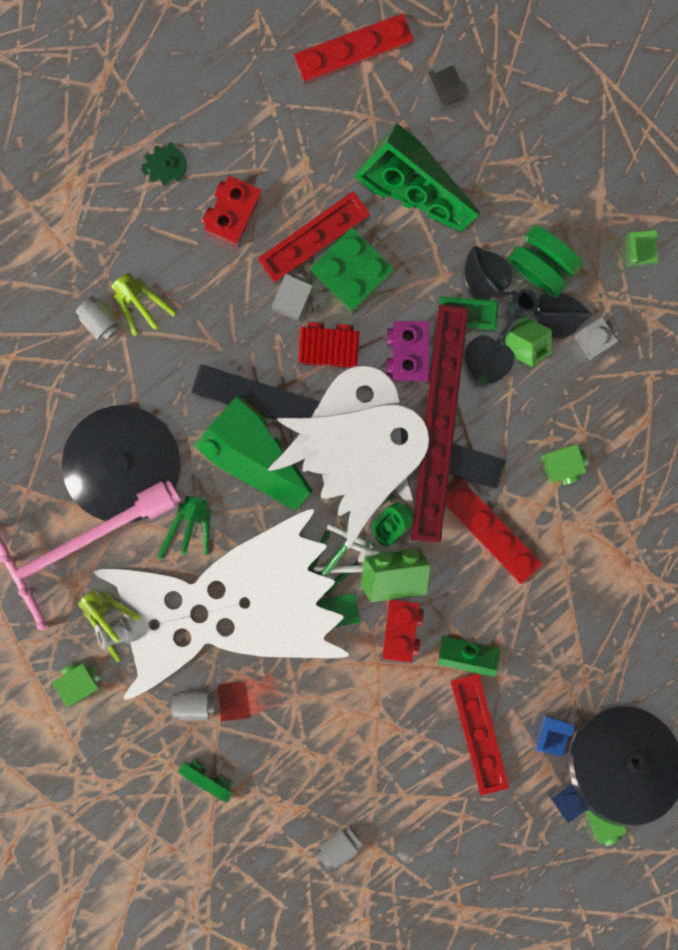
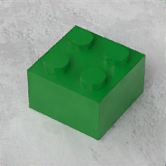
(351, 270)

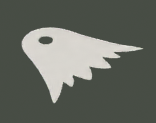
(342, 399)
(362, 456)

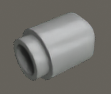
(97, 318)
(193, 705)
(339, 848)

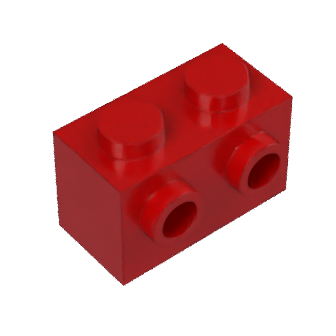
(232, 210)
(401, 630)

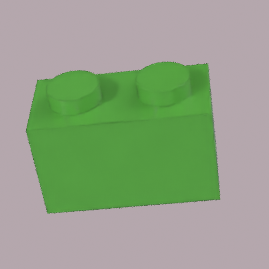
(395, 575)

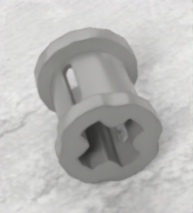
(122, 630)

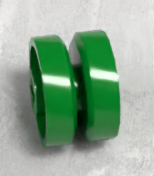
(545, 261)

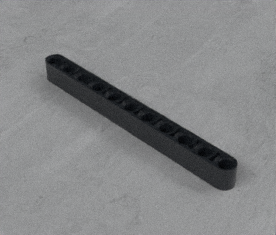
(284, 404)

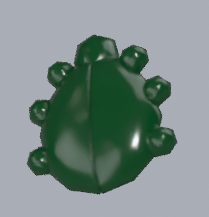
(165, 164)

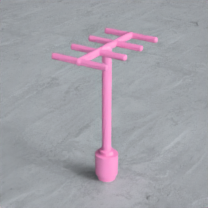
(152, 502)

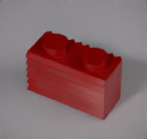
(328, 346)

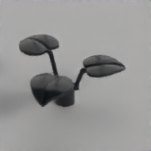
(489, 274)

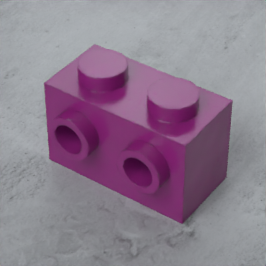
(409, 351)

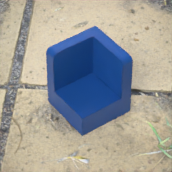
(553, 736)

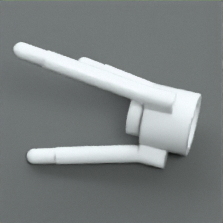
(363, 546)

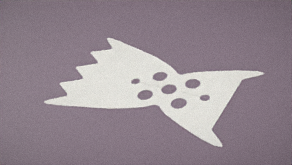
(276, 624)

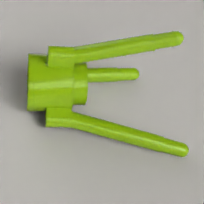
(128, 290)
(95, 608)

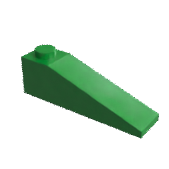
(410, 174)
(246, 450)

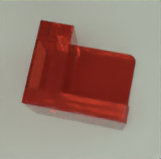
(234, 701)

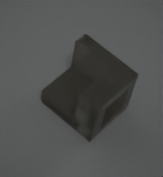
(447, 86)

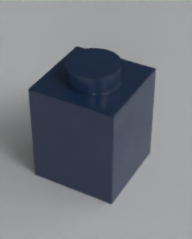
(567, 801)

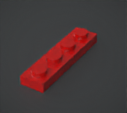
(353, 48)
(314, 237)
(491, 532)
(479, 734)

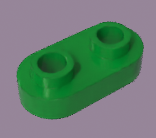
(392, 524)
(216, 786)

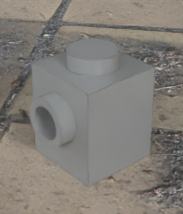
(597, 337)

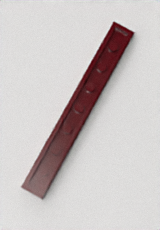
(440, 423)

